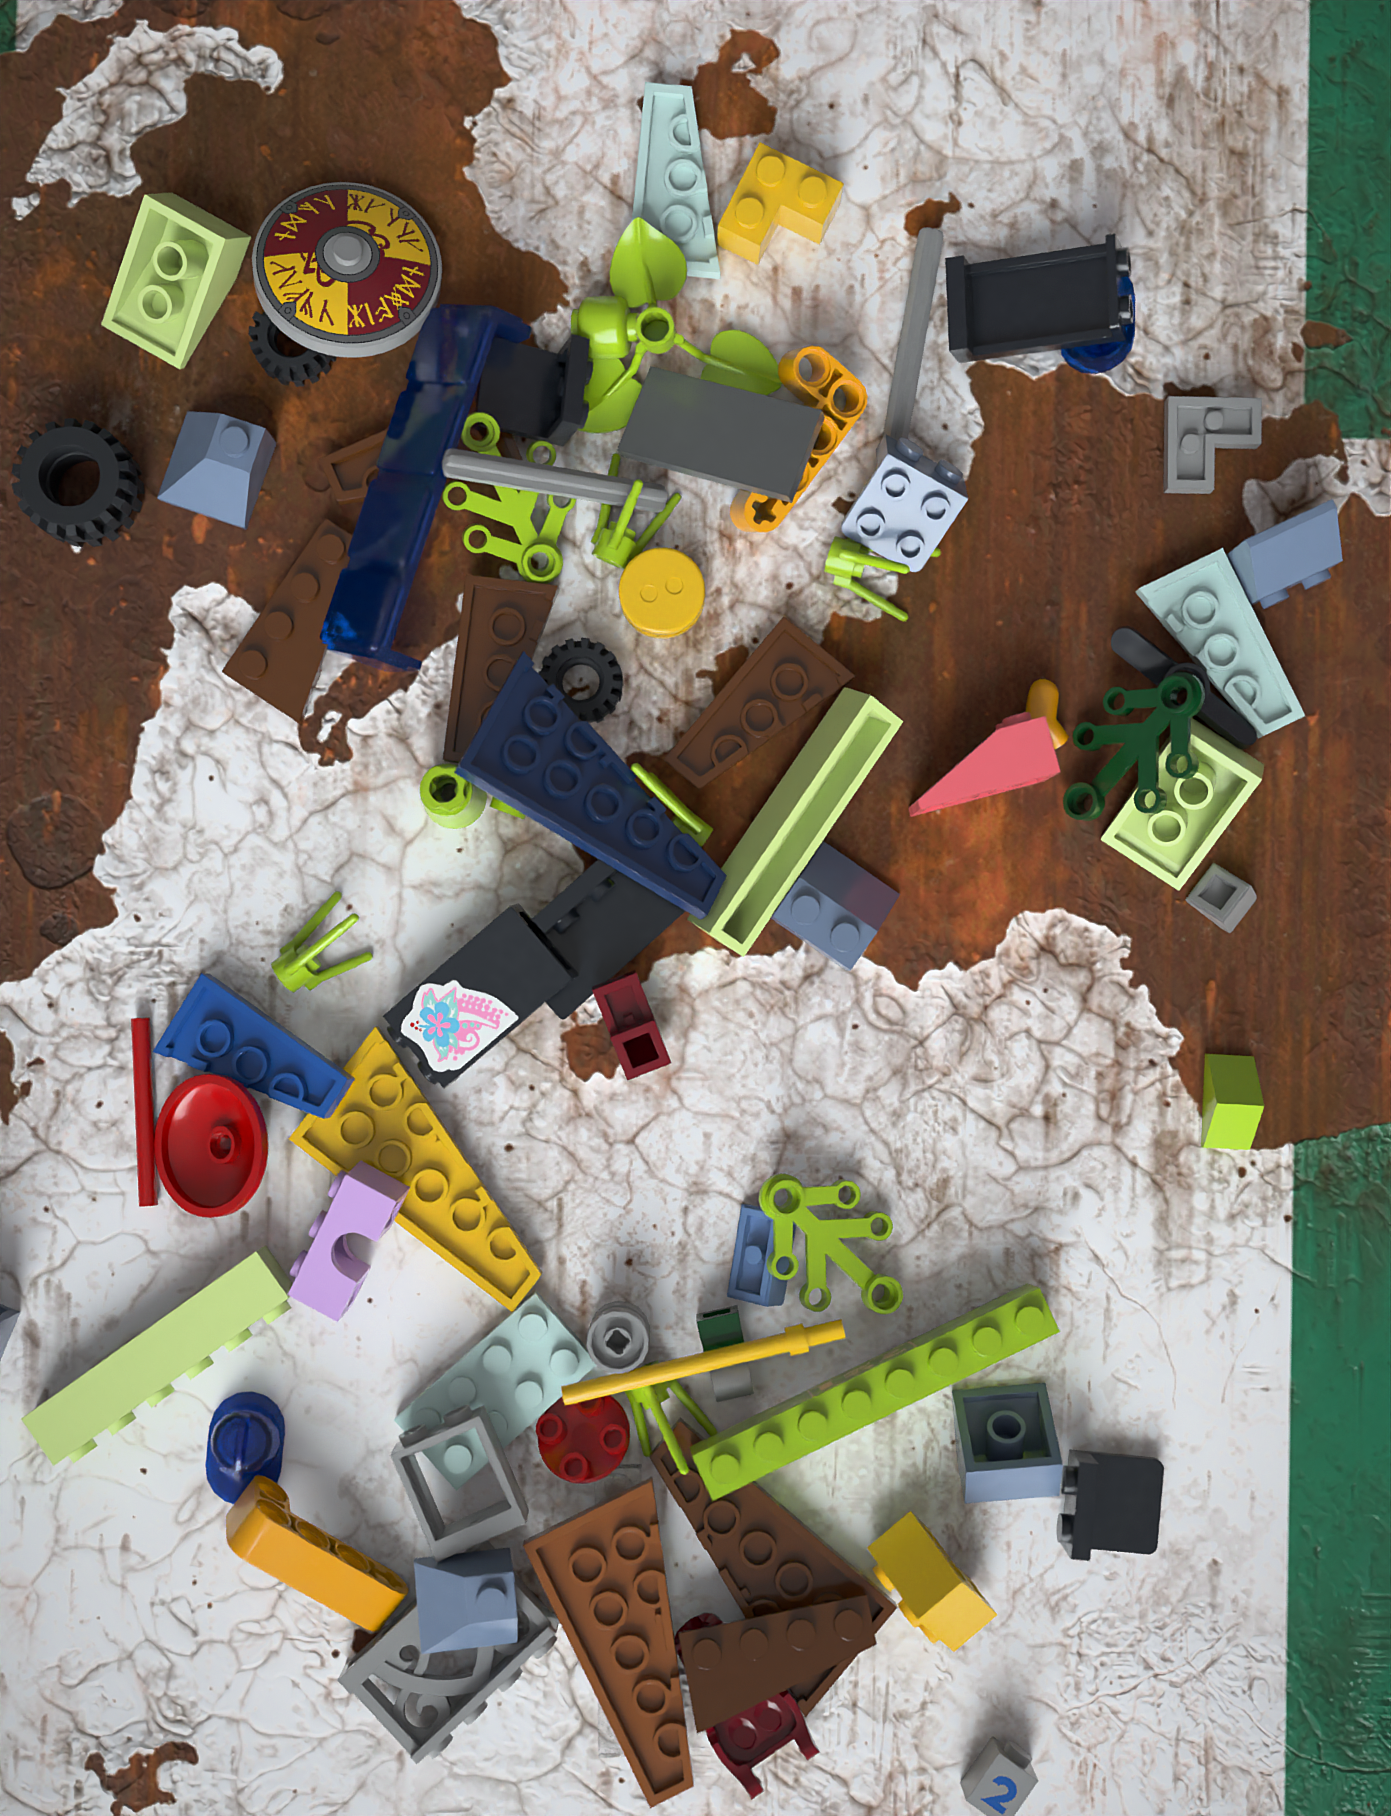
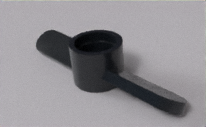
(1158, 665)

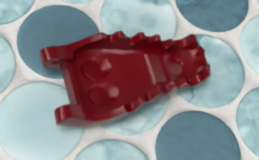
(757, 1731)

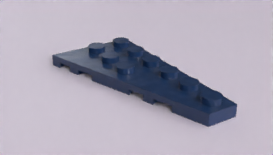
(573, 783)

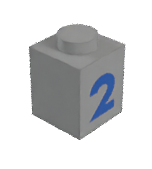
(999, 1779)

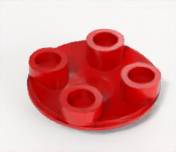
(583, 1438)

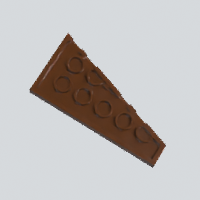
(766, 1553)

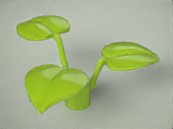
(650, 269)

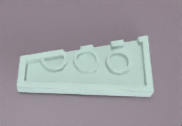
(672, 177)
(1221, 634)

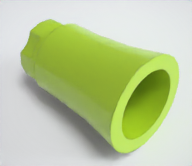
(461, 810)

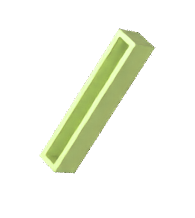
(798, 817)
(158, 1356)

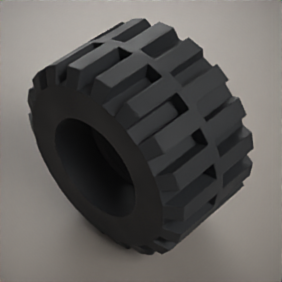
(48, 461)

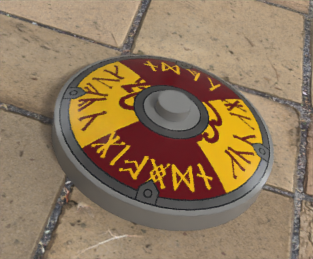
(346, 269)

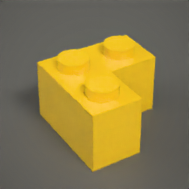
(777, 193)
(932, 1586)

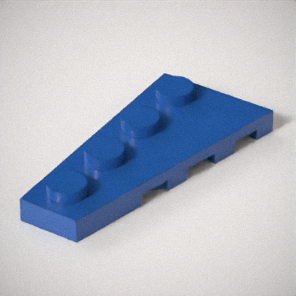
(234, 1038)

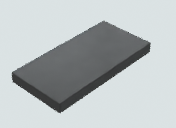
(721, 434)

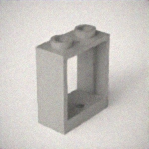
(477, 1527)

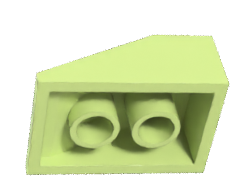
(173, 277)
(1195, 811)

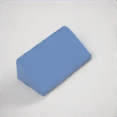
(749, 1271)

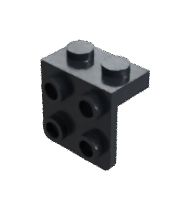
(536, 389)
(1110, 1503)

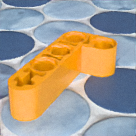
(814, 393)
(309, 1559)

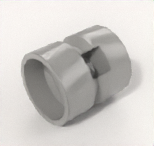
(618, 1337)

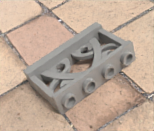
(384, 1660)

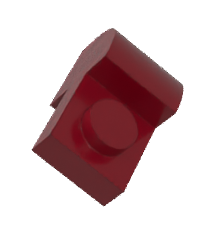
(631, 1025)

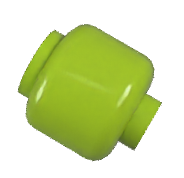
(607, 324)

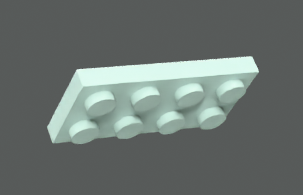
(511, 1373)

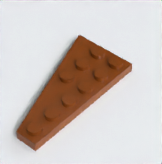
(615, 1608)

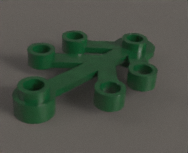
(1140, 744)

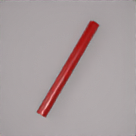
(144, 1111)

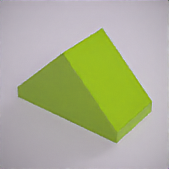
(1230, 1102)

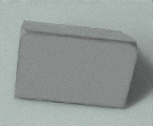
(1222, 897)

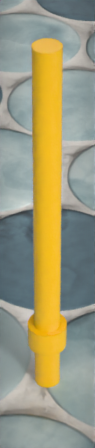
(794, 1340)

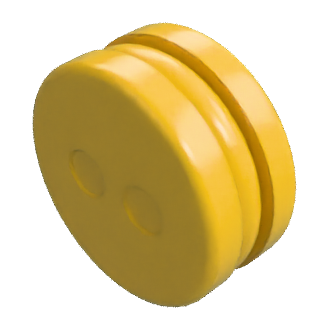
(662, 592)

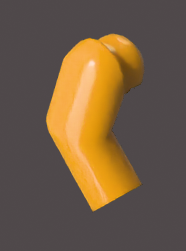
(1042, 702)

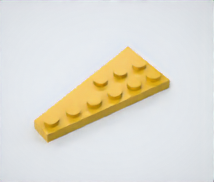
(398, 1132)

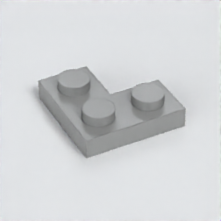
(1199, 426)

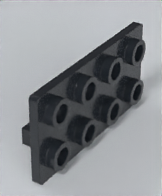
(600, 928)

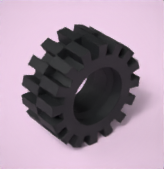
(281, 366)
(596, 657)

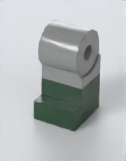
(718, 1330)

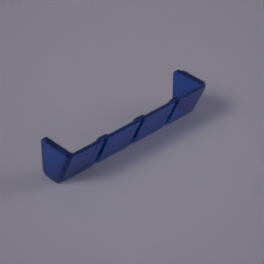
(411, 481)

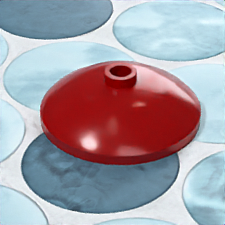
(211, 1145)

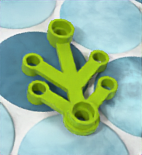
(513, 510)
(823, 1240)

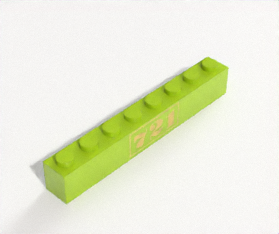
(873, 1390)

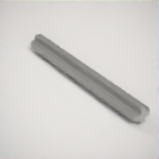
(913, 333)
(550, 479)

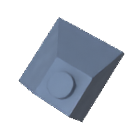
(218, 467)
(466, 1600)

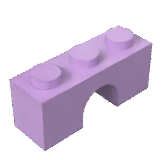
(329, 1273)

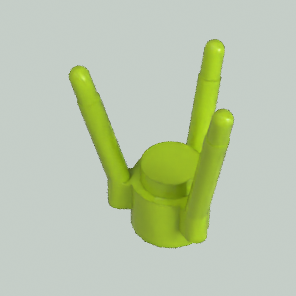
(616, 543)
(850, 558)
(684, 819)
(299, 964)
(651, 1397)

